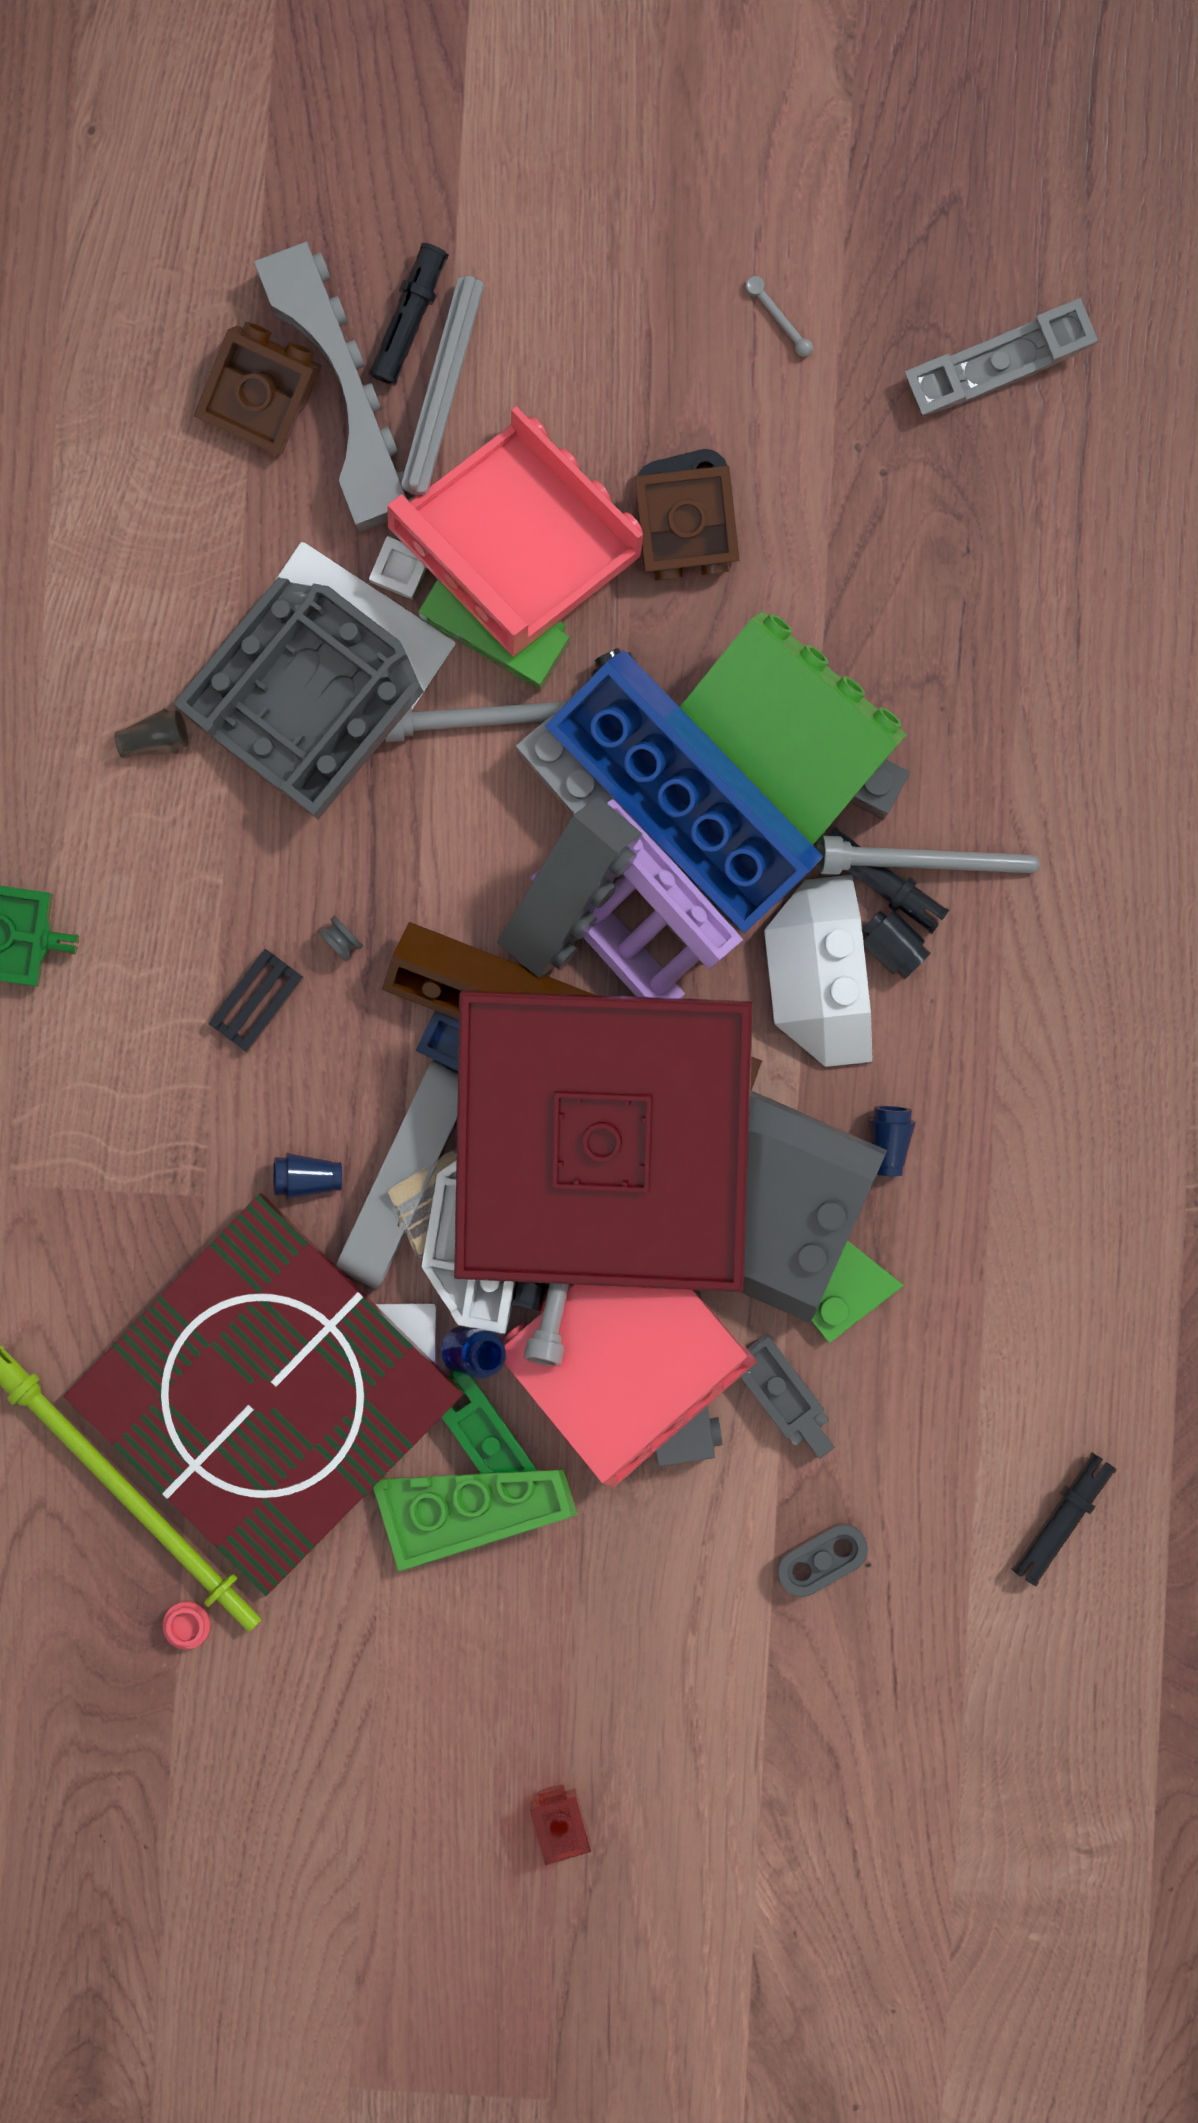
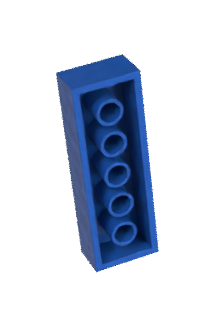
(683, 790)

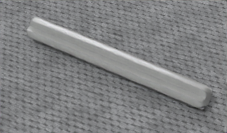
(442, 385)

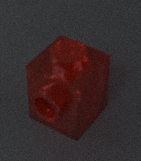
(559, 1824)

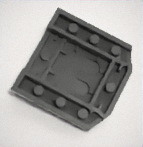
(303, 691)
(800, 1203)

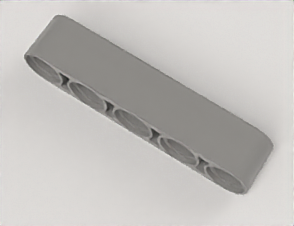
(416, 1145)

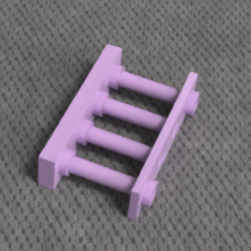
(675, 904)

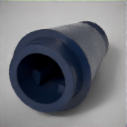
(892, 1130)
(305, 1176)

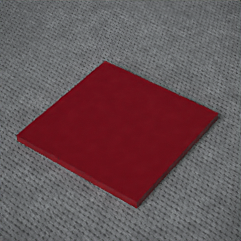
(602, 1140)

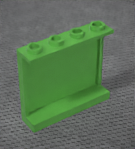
(792, 723)

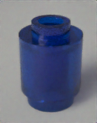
(473, 1351)

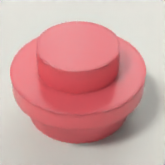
(186, 1625)

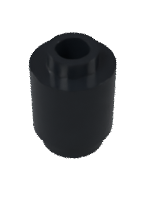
(894, 943)

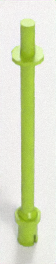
(26, 1391)

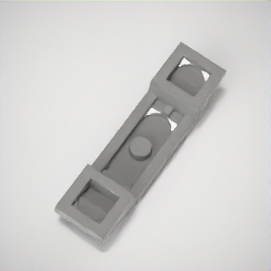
(1002, 359)

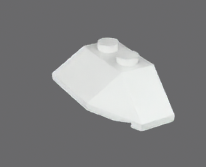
(821, 972)
(471, 1302)

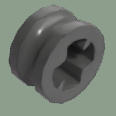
(340, 938)

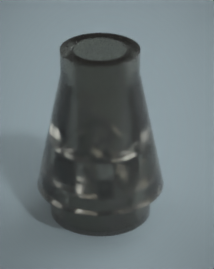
(155, 735)

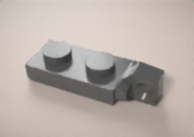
(786, 1397)

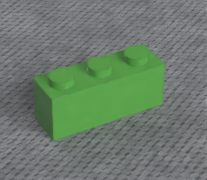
(531, 664)

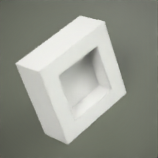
(397, 569)

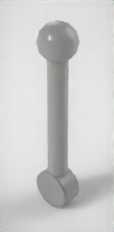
(755, 288)

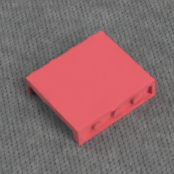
(518, 533)
(629, 1371)

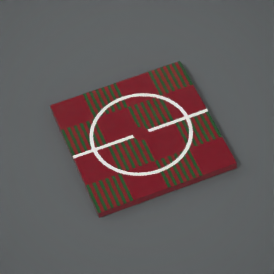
(263, 1394)

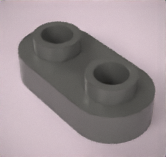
(824, 1563)

